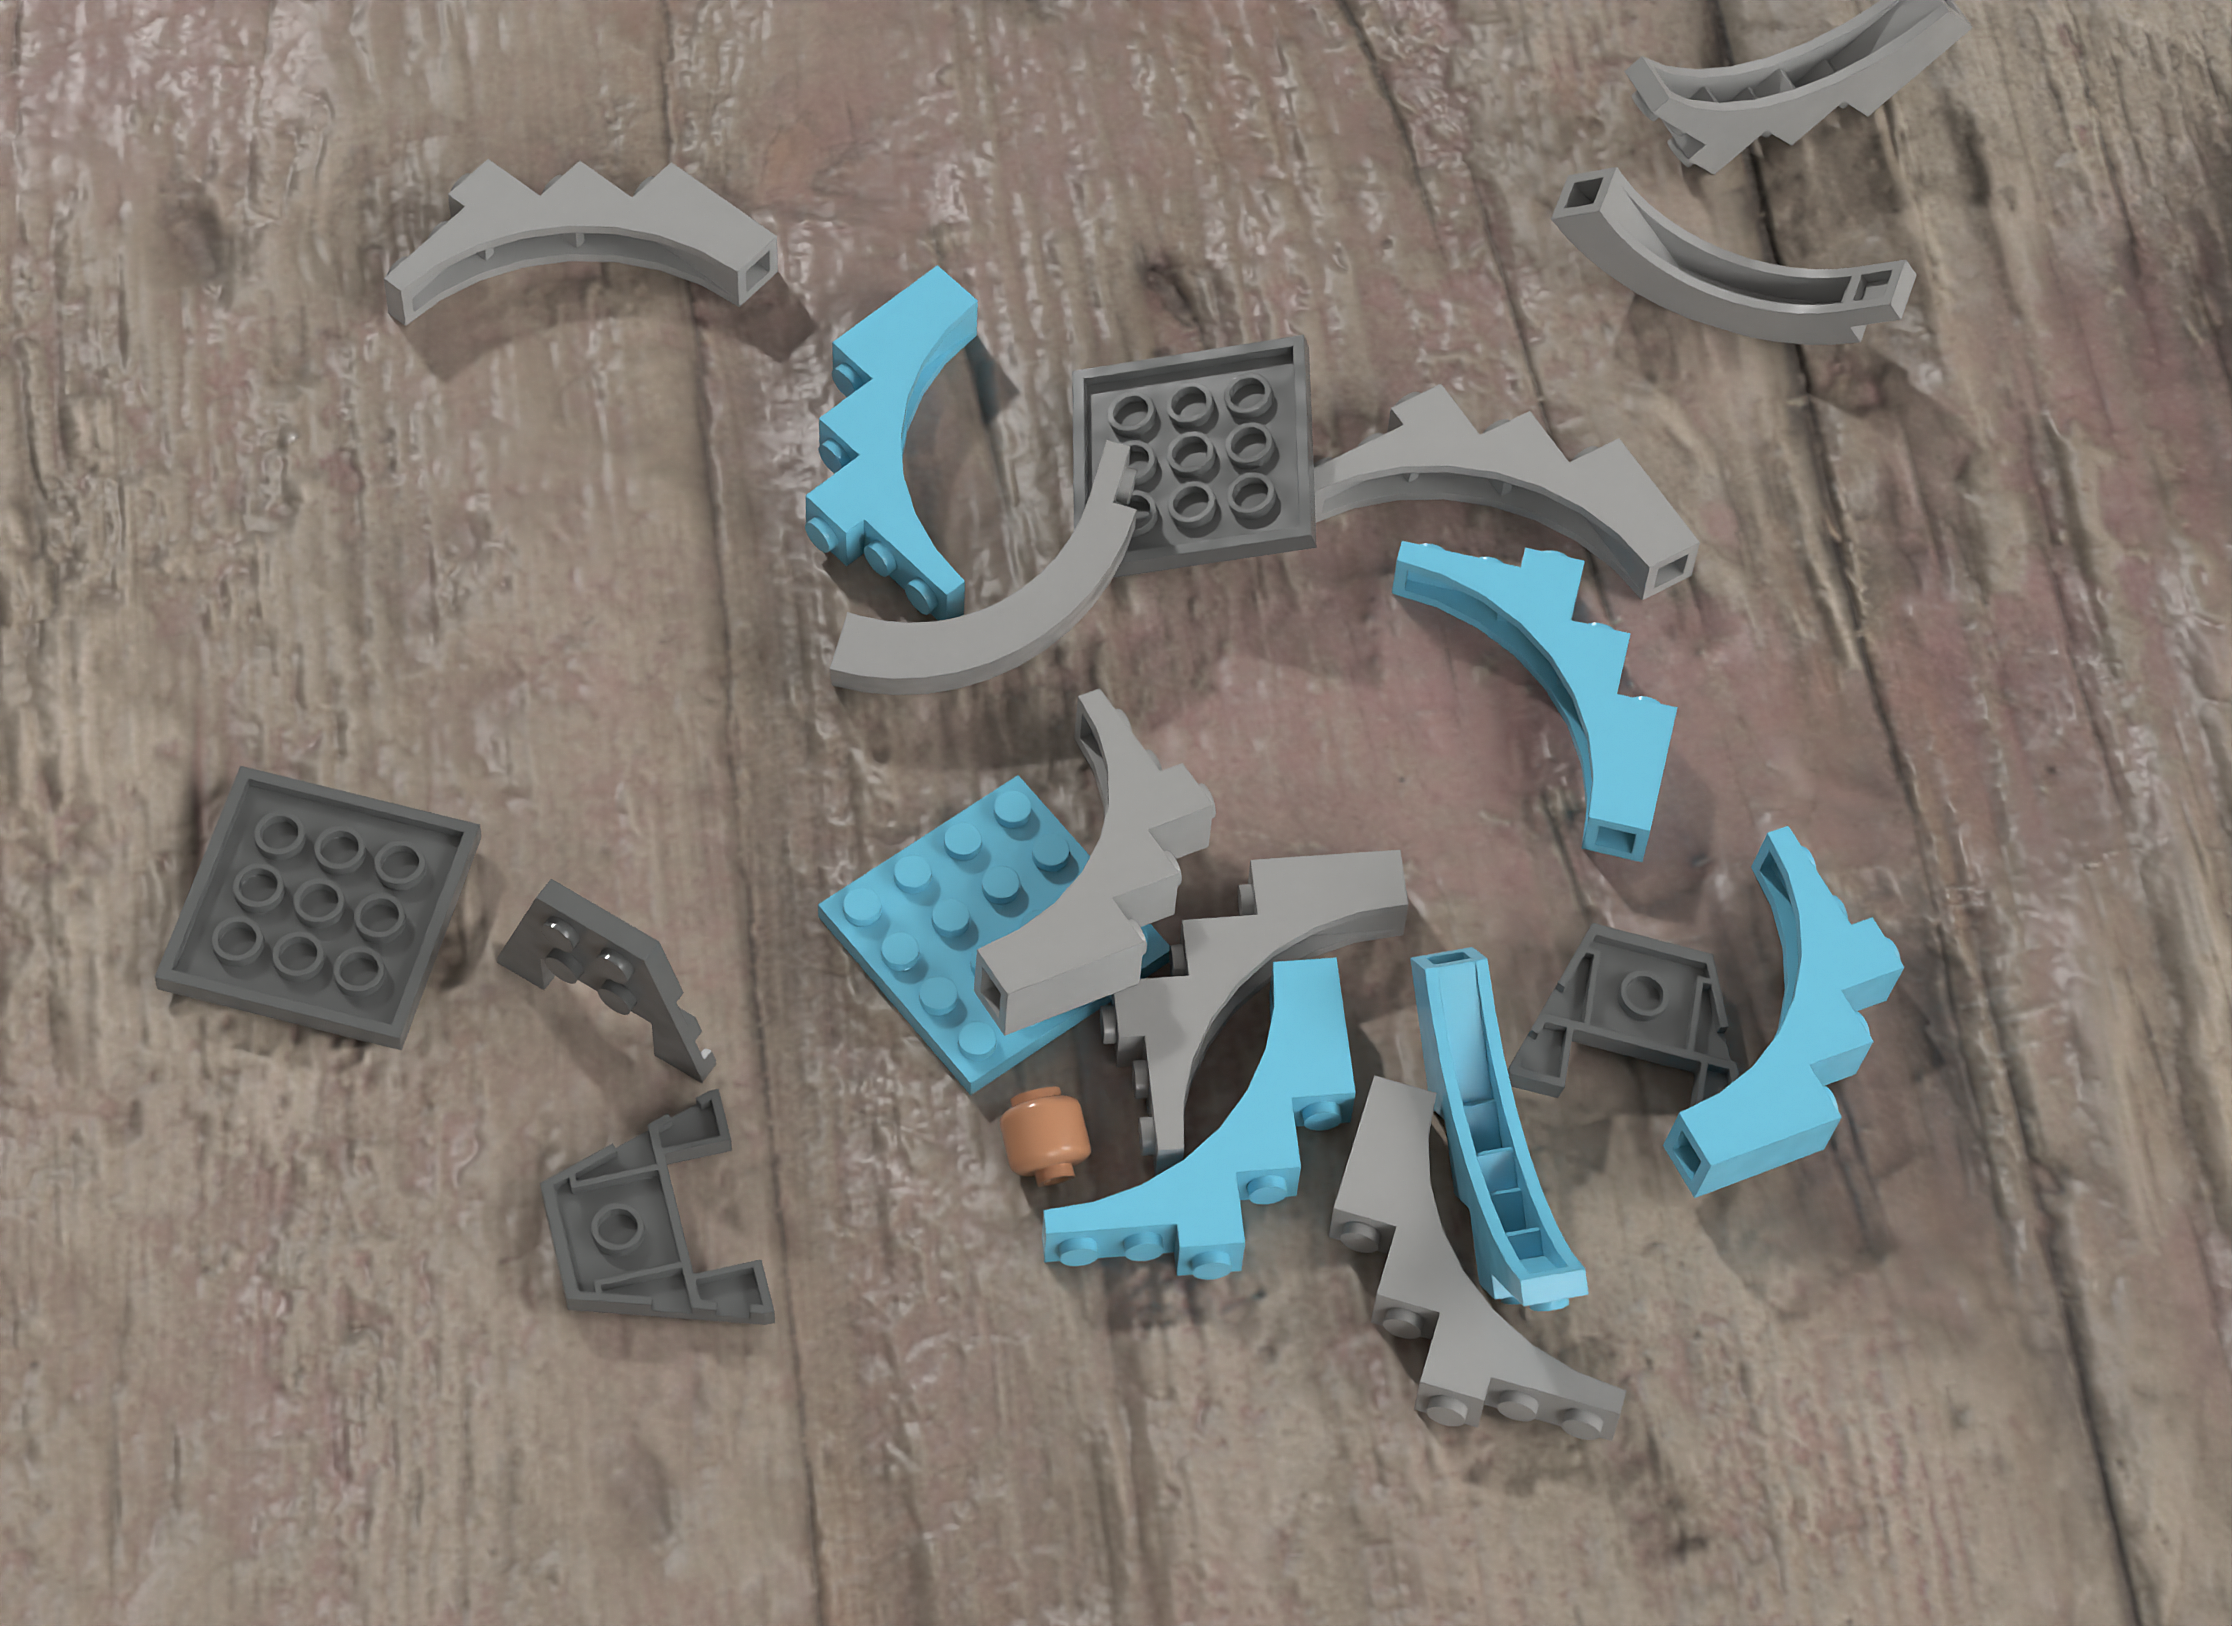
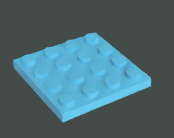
(943, 898)

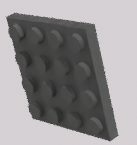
(1215, 450)
(319, 907)

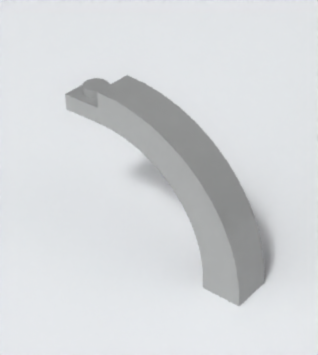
(1716, 286)
(989, 642)

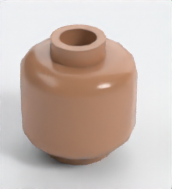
(1045, 1135)

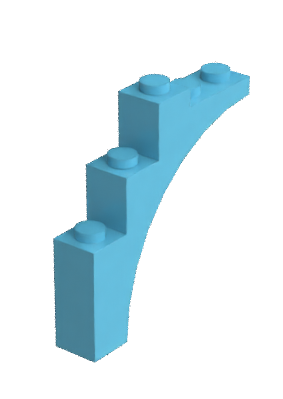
(884, 373)
(1579, 665)
(1830, 973)
(1251, 1157)
(1513, 1229)

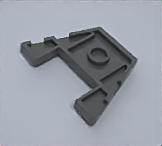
(627, 968)
(1636, 1002)
(623, 1233)

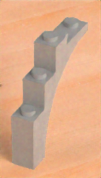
(1785, 95)
(582, 216)
(1516, 467)
(1285, 914)
(1093, 933)
(1426, 1294)

